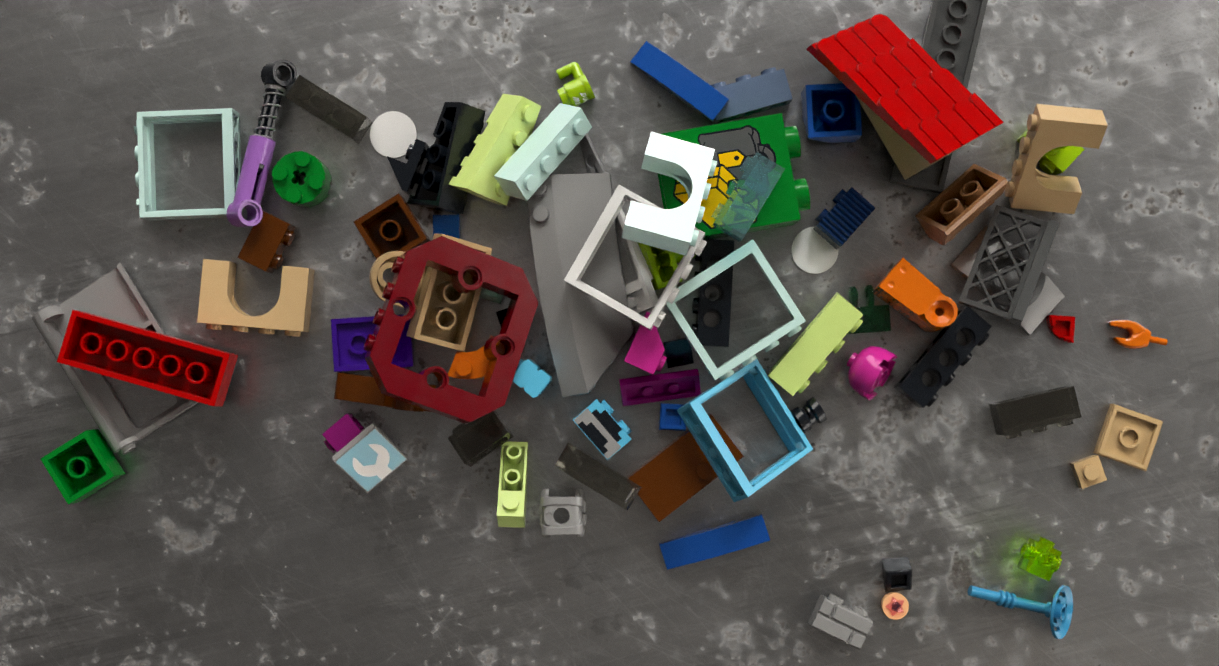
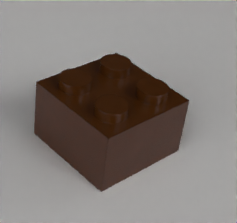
(391, 227)

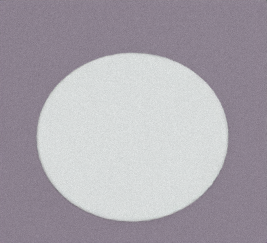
(392, 134)
(813, 252)

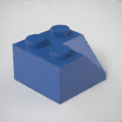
(831, 113)

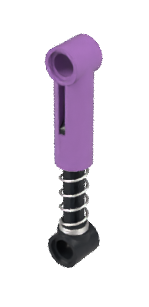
(260, 147)

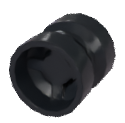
(814, 412)

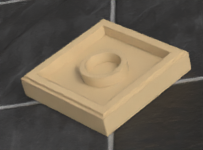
(1128, 437)

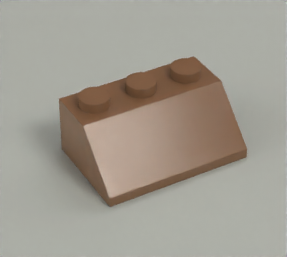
(961, 203)

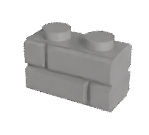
(840, 621)

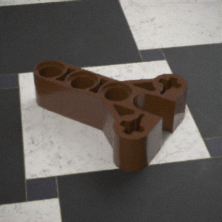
(365, 390)

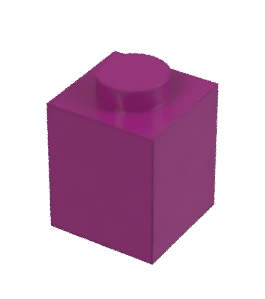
(342, 432)

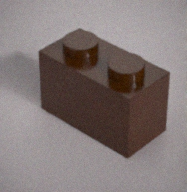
(267, 242)

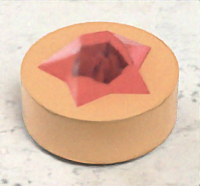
(894, 605)

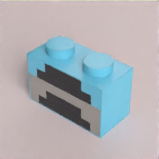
(602, 428)

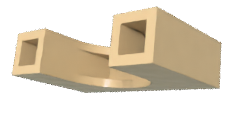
(1048, 129)
(220, 307)

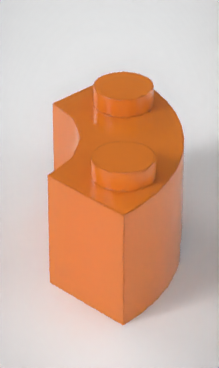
(472, 364)

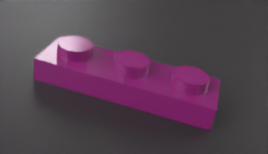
(660, 387)

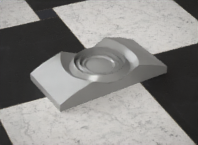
(1045, 295)

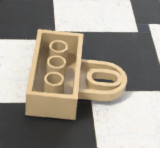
(441, 311)

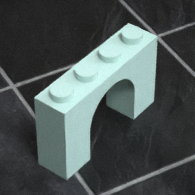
(674, 227)

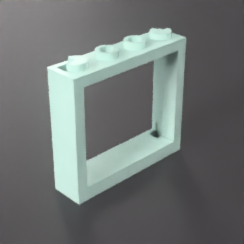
(145, 157)
(766, 343)

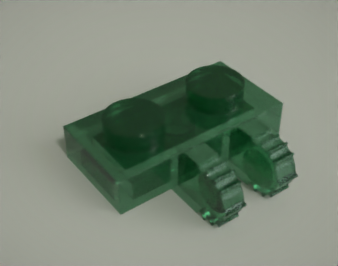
(874, 317)

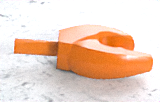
(1138, 335)

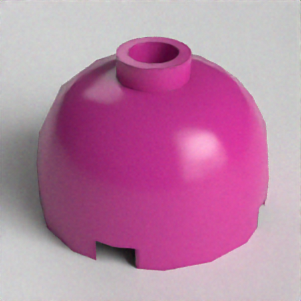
(870, 370)

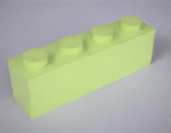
(815, 343)

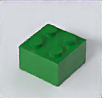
(82, 466)

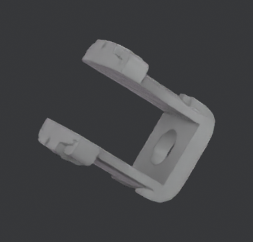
(574, 504)

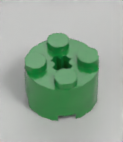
(291, 168)

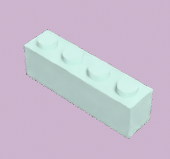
(543, 151)

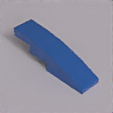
(679, 81)
(714, 541)

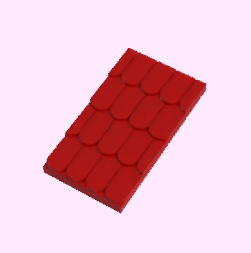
(905, 93)

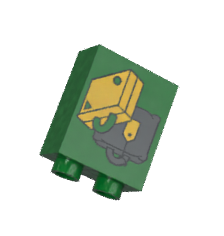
(732, 145)

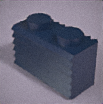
(843, 218)

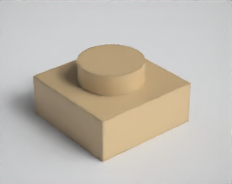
(1088, 471)

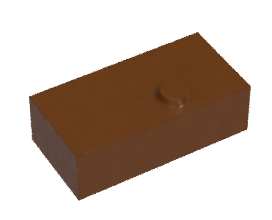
(677, 473)

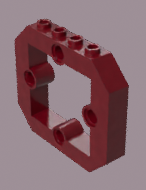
(486, 273)

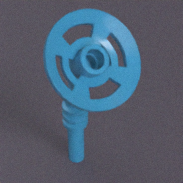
(1054, 611)

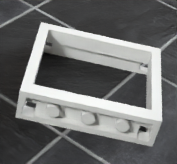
(593, 243)

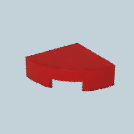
(1062, 327)

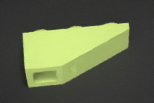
(512, 485)

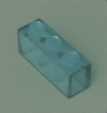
(747, 196)

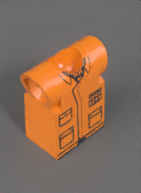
(916, 297)

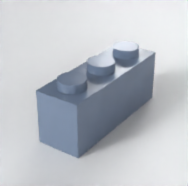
(753, 94)

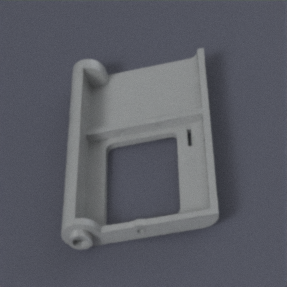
(117, 299)

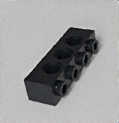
(718, 335)
(911, 382)

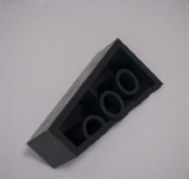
(454, 140)

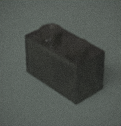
(479, 437)

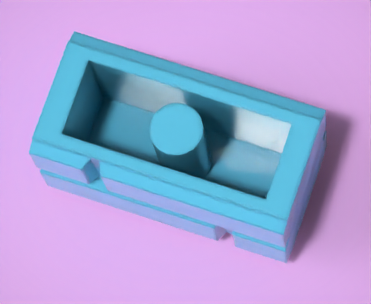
(531, 378)

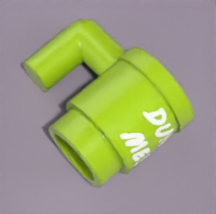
(577, 90)

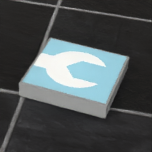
(369, 457)

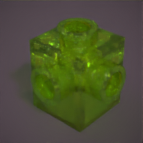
(1040, 558)

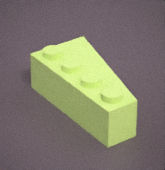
(506, 131)

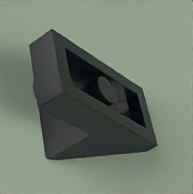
(407, 172)

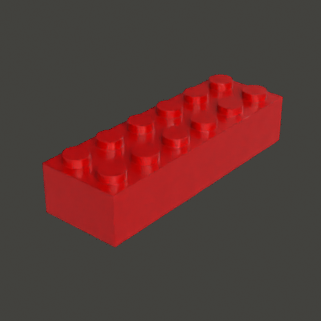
(147, 358)

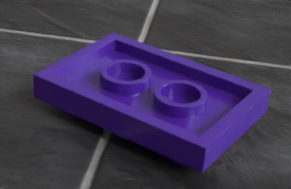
(349, 340)

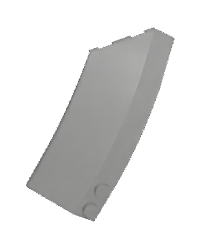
(579, 328)

